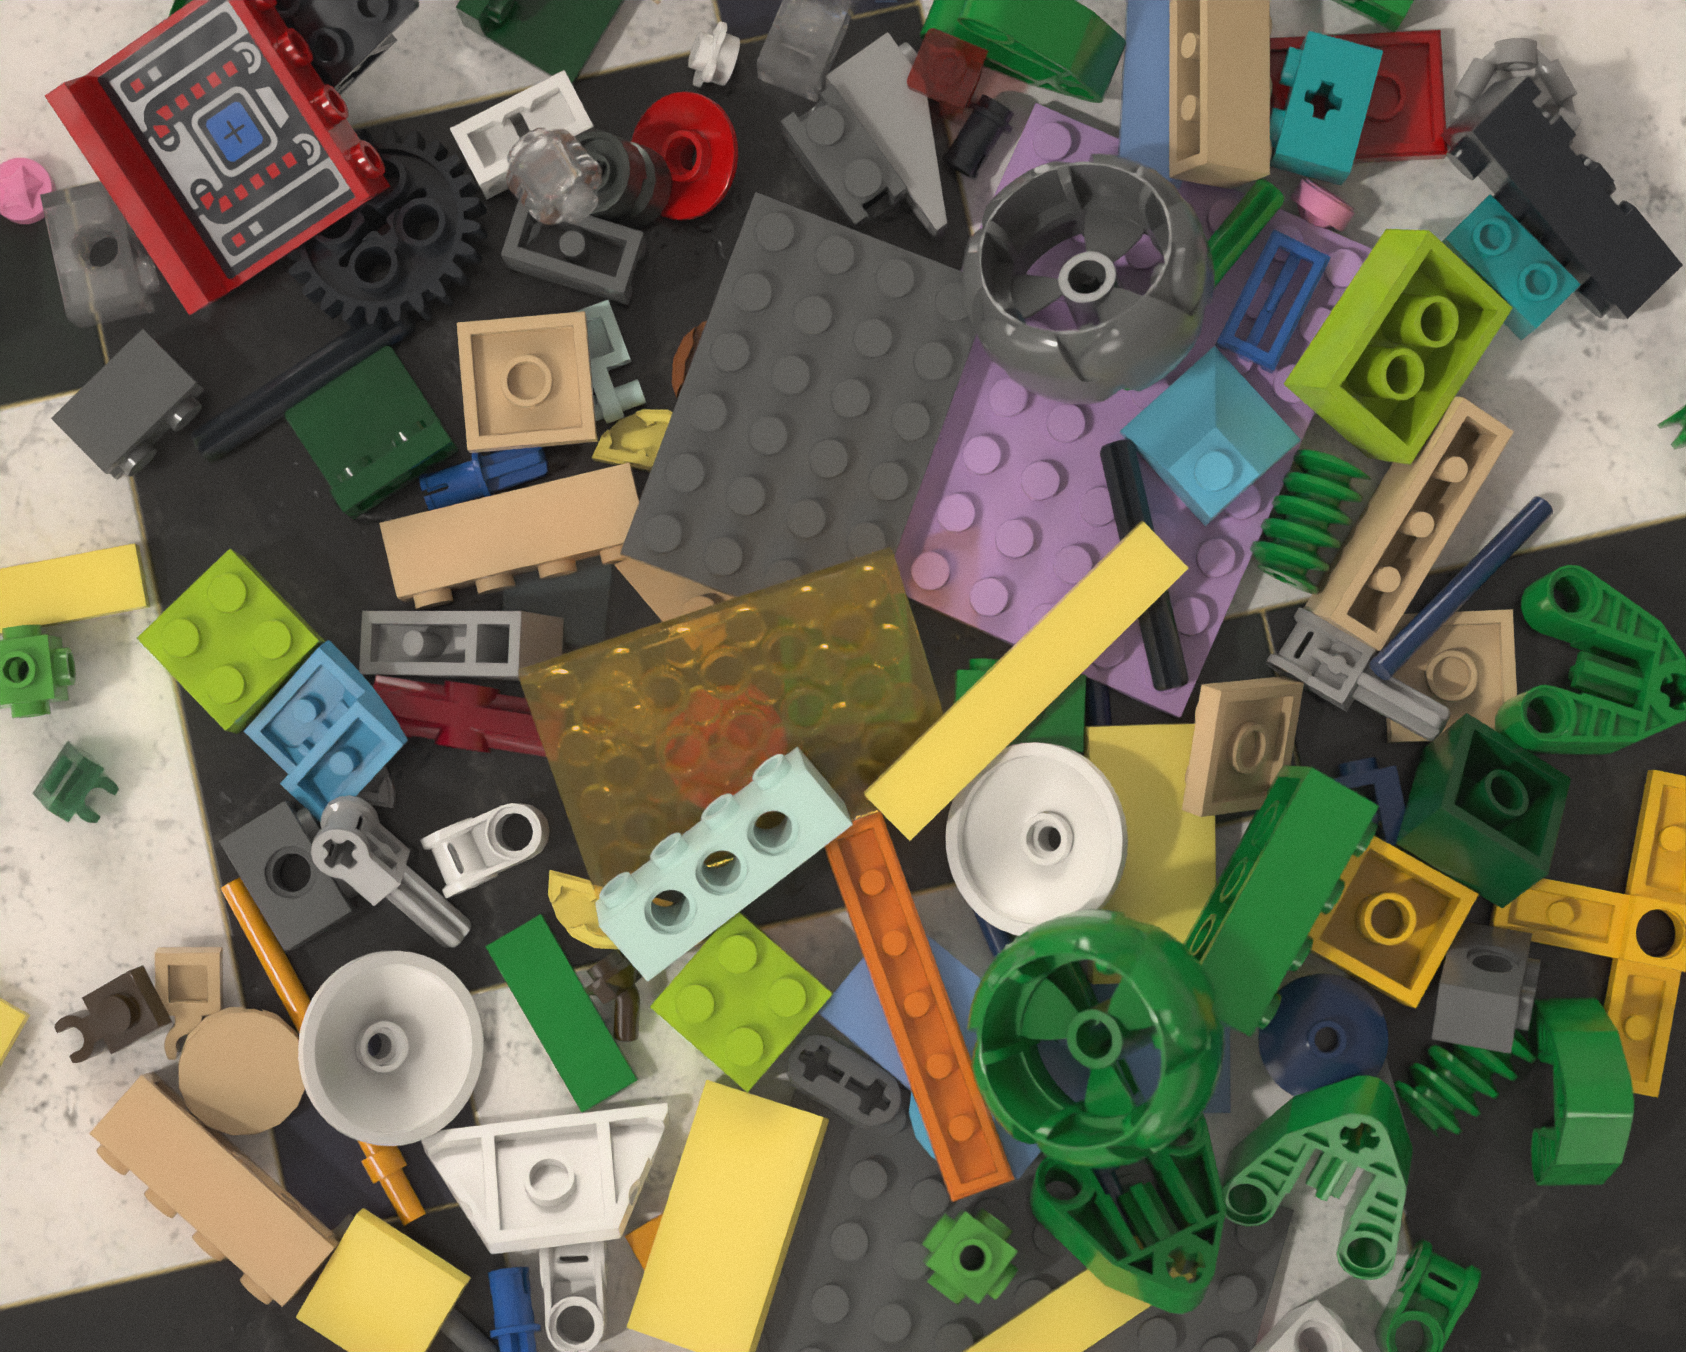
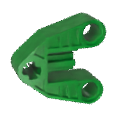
(1037, 42)
(1613, 627)
(1589, 1093)
(1354, 1127)
(1103, 1243)

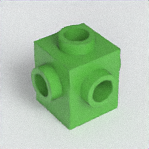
(48, 676)
(951, 1237)

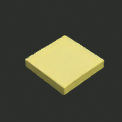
(382, 1291)

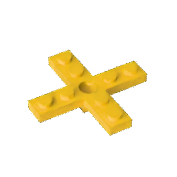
(1604, 923)

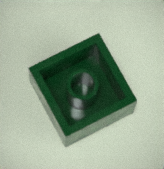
(1484, 811)

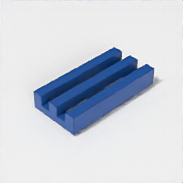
(1248, 349)

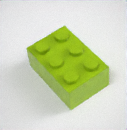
(1398, 345)

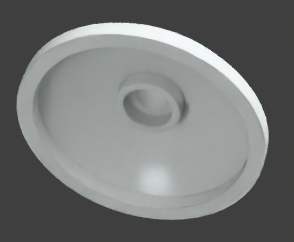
(1002, 832)
(426, 1054)

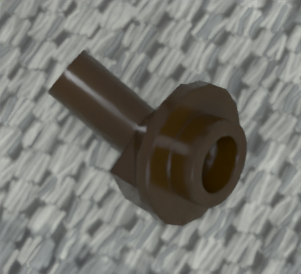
(616, 979)

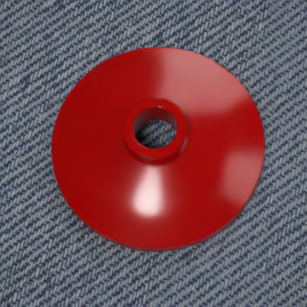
(676, 129)

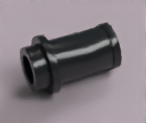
(978, 136)

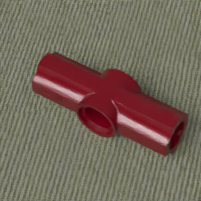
(461, 715)

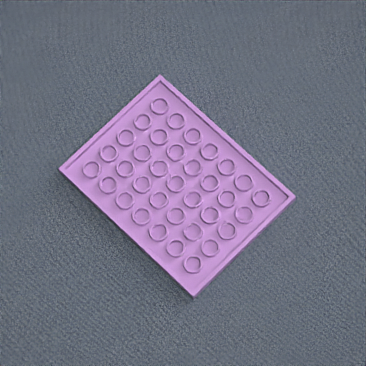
(1019, 481)

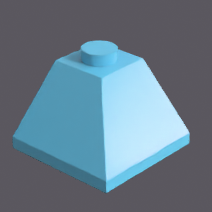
(1210, 436)

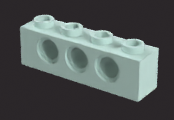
(659, 935)

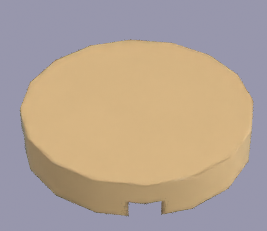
(241, 1071)

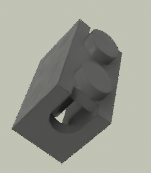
(844, 161)
(582, 255)
(131, 406)

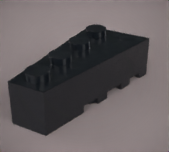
(1560, 197)

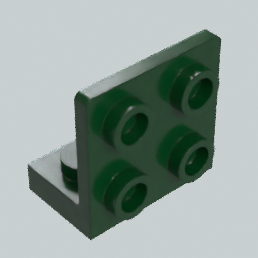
(543, 32)
(370, 432)

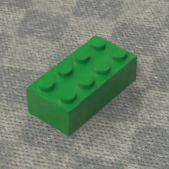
(1275, 890)

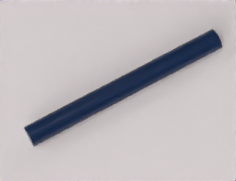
(1461, 588)

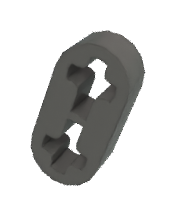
(852, 1069)

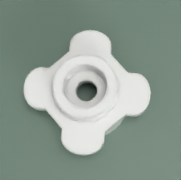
(714, 55)

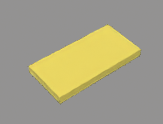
(1168, 849)
(727, 1222)

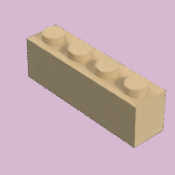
(1219, 91)
(1408, 525)
(511, 535)
(215, 1189)

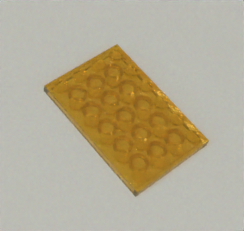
(695, 704)

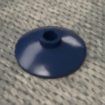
(1306, 1007)

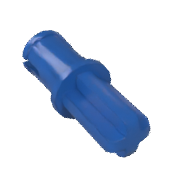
(483, 476)
(513, 1310)

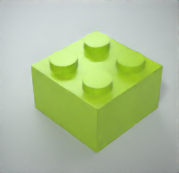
(231, 641)
(741, 1000)

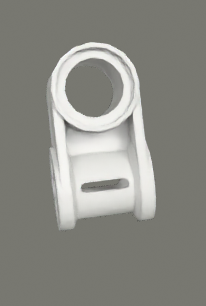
(482, 847)
(575, 1284)

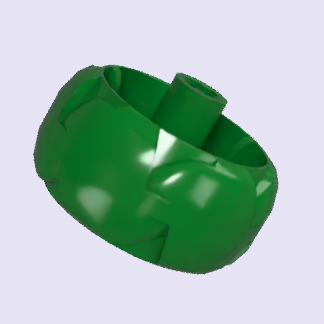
(1158, 1000)

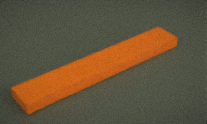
(917, 1008)

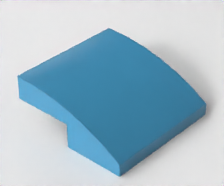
(327, 730)

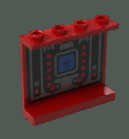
(219, 144)

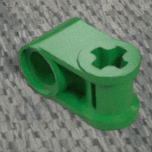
(1426, 1300)

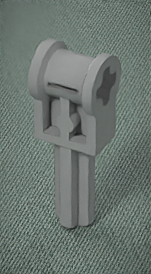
(1340, 671)
(377, 868)

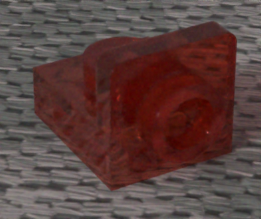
(947, 72)

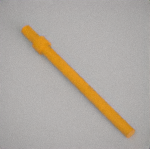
(381, 1162)

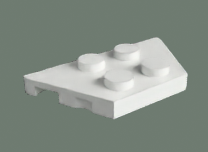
(550, 1175)

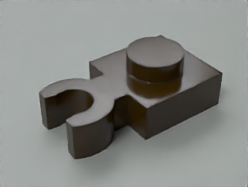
(117, 1015)

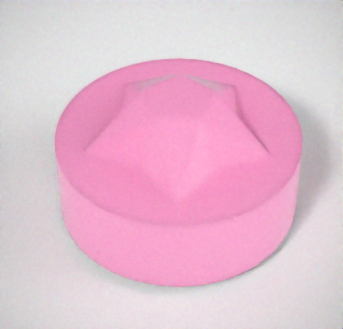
(20, 190)
(1321, 206)

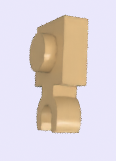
(189, 987)

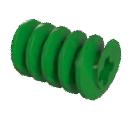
(1307, 518)
(1455, 1081)

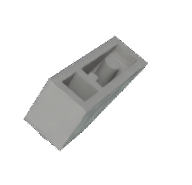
(896, 121)
(457, 643)

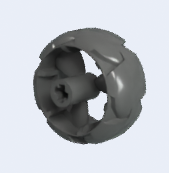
(1120, 334)

